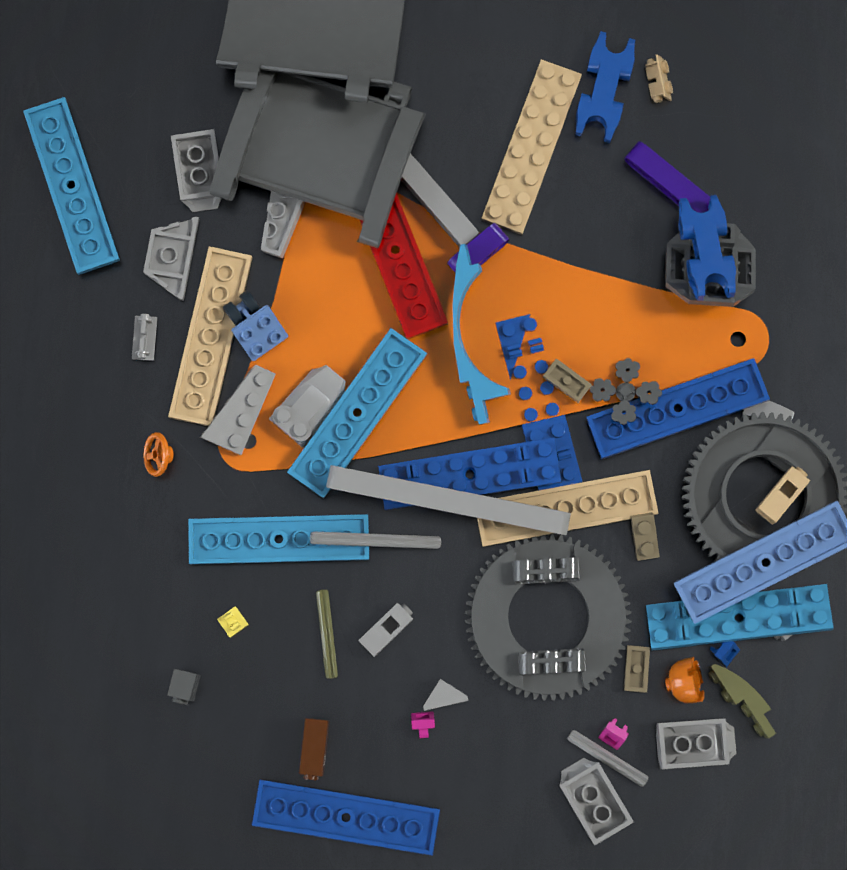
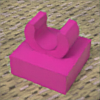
(422, 722)
(613, 735)

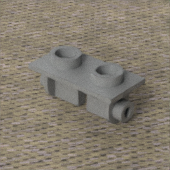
(144, 337)

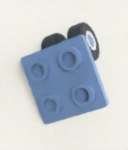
(258, 331)

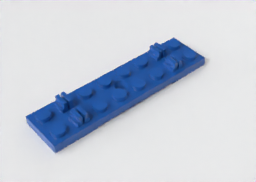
(511, 336)
(701, 402)
(494, 469)
(321, 812)

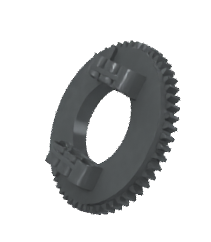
(777, 441)
(551, 670)

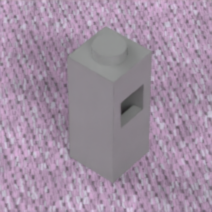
(386, 629)

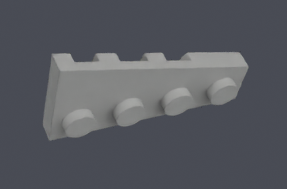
(280, 223)
(237, 417)

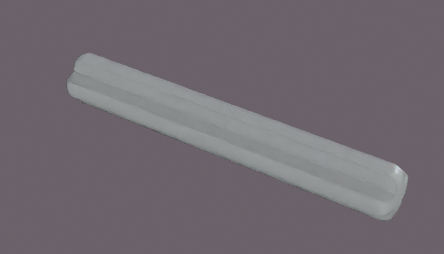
(607, 758)

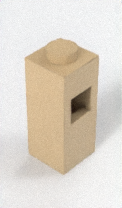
(783, 494)

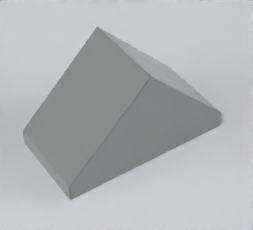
(444, 695)

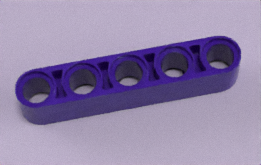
(666, 177)

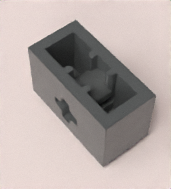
(183, 686)

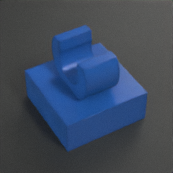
(726, 652)

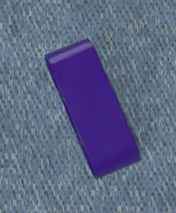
(483, 246)

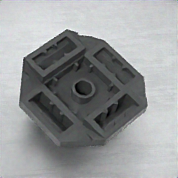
(734, 244)

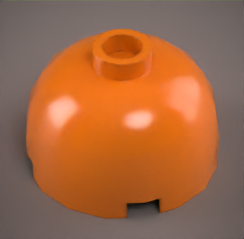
(685, 681)

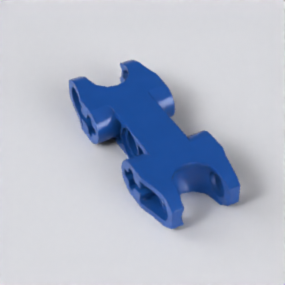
(609, 69)
(708, 262)

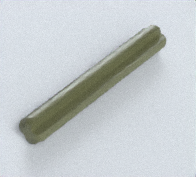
(327, 634)

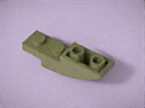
(738, 690)

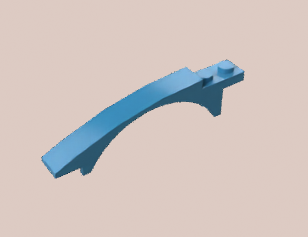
(480, 386)

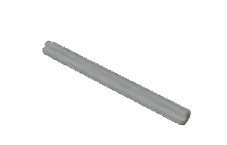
(375, 540)

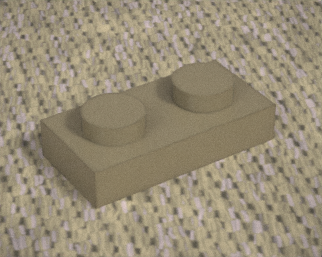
(567, 380)
(644, 536)
(636, 668)

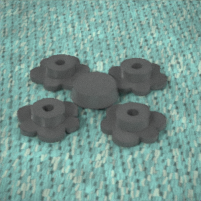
(625, 391)

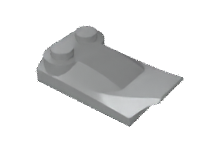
(195, 167)
(309, 404)
(695, 743)
(594, 800)

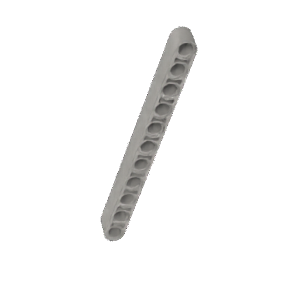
(448, 500)

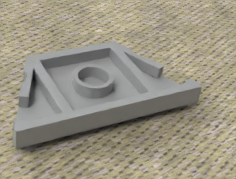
(171, 255)

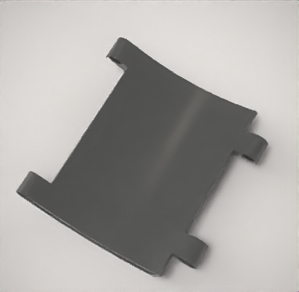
(314, 39)
(319, 147)

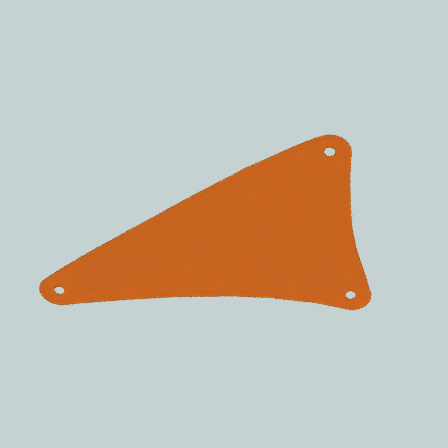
(340, 311)

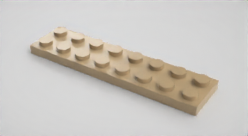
(531, 147)
(209, 337)
(588, 502)

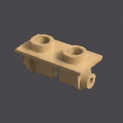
(658, 70)

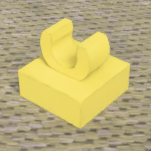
(232, 622)

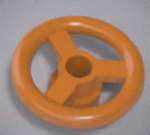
(161, 454)

